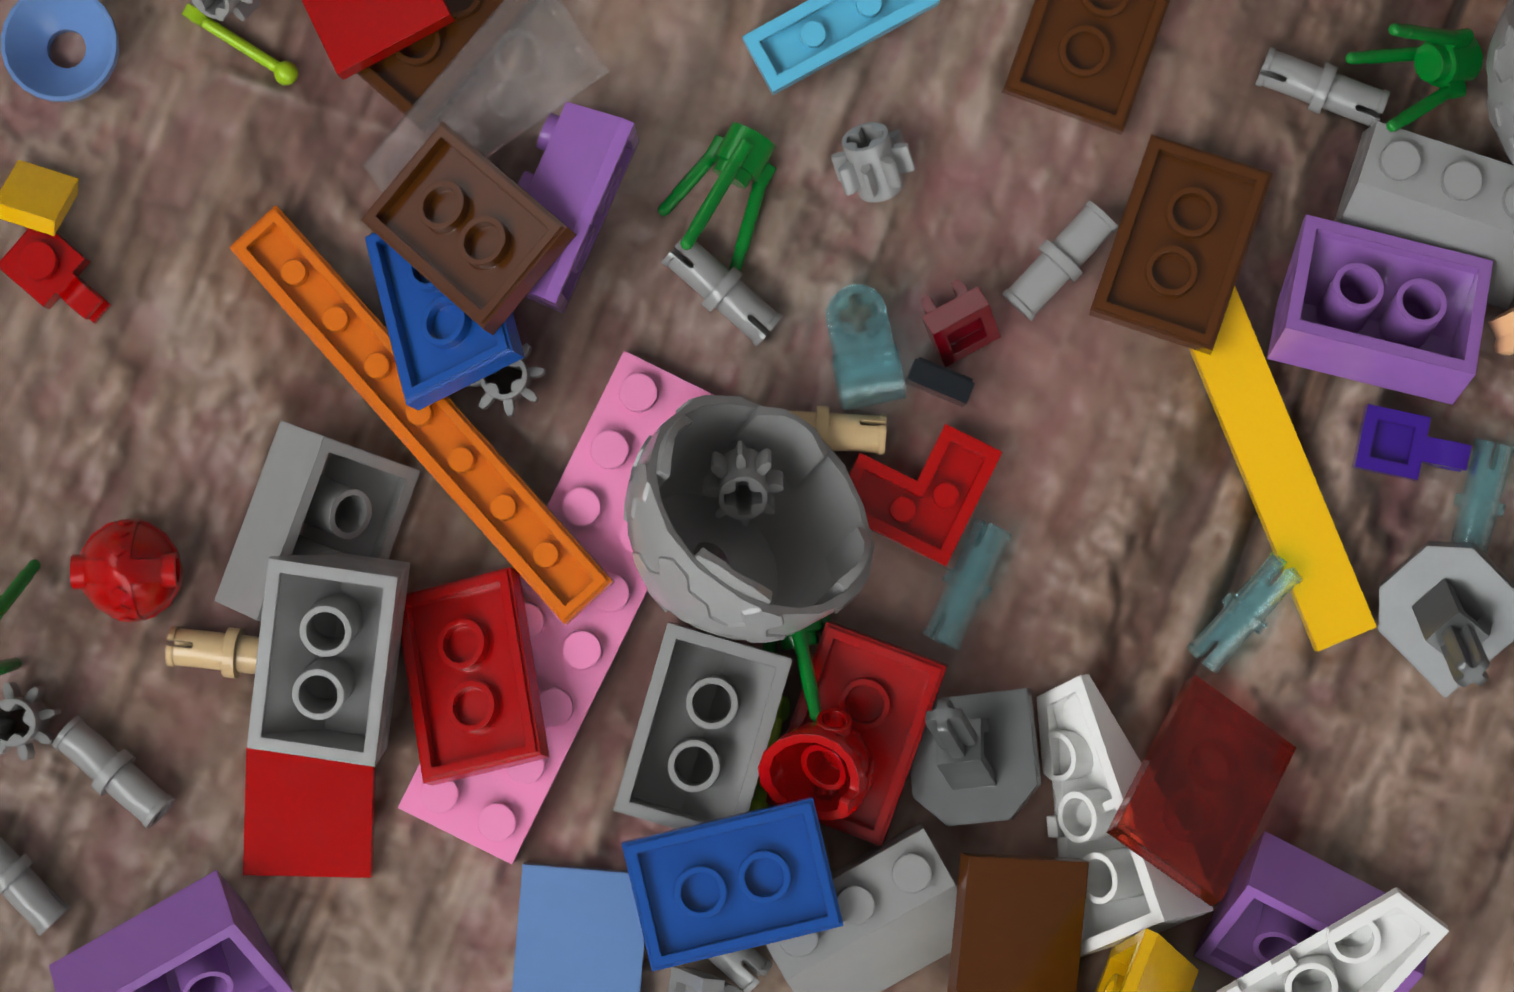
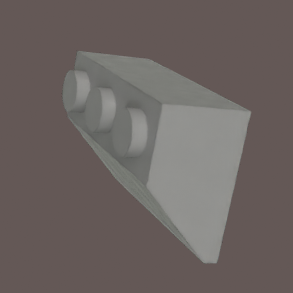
(1434, 197)
(314, 501)
(328, 656)
(701, 729)
(894, 916)

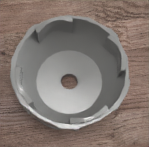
(754, 577)

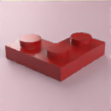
(935, 508)

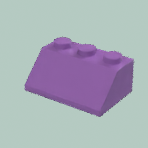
(577, 183)
(1381, 310)
(1278, 902)
(183, 944)

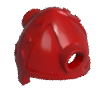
(128, 570)
(818, 761)

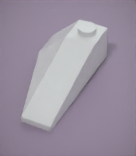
(1090, 776)
(1359, 953)

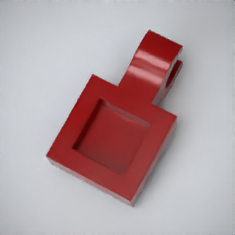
(50, 269)

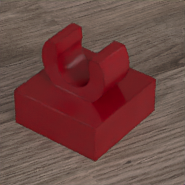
(959, 324)

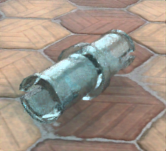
(1482, 494)
(967, 584)
(1244, 612)

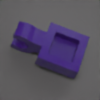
(1398, 443)

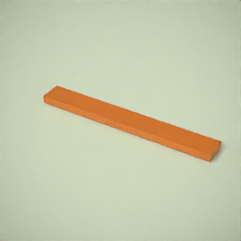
(436, 435)

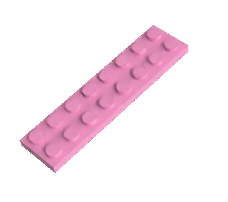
(570, 659)

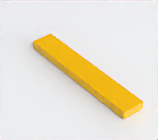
(1281, 482)

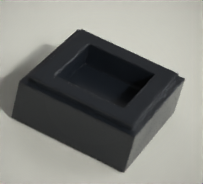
(940, 381)

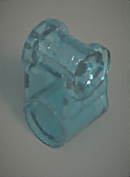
(867, 361)

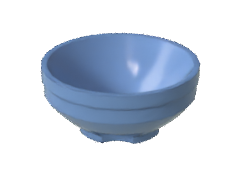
(28, 43)

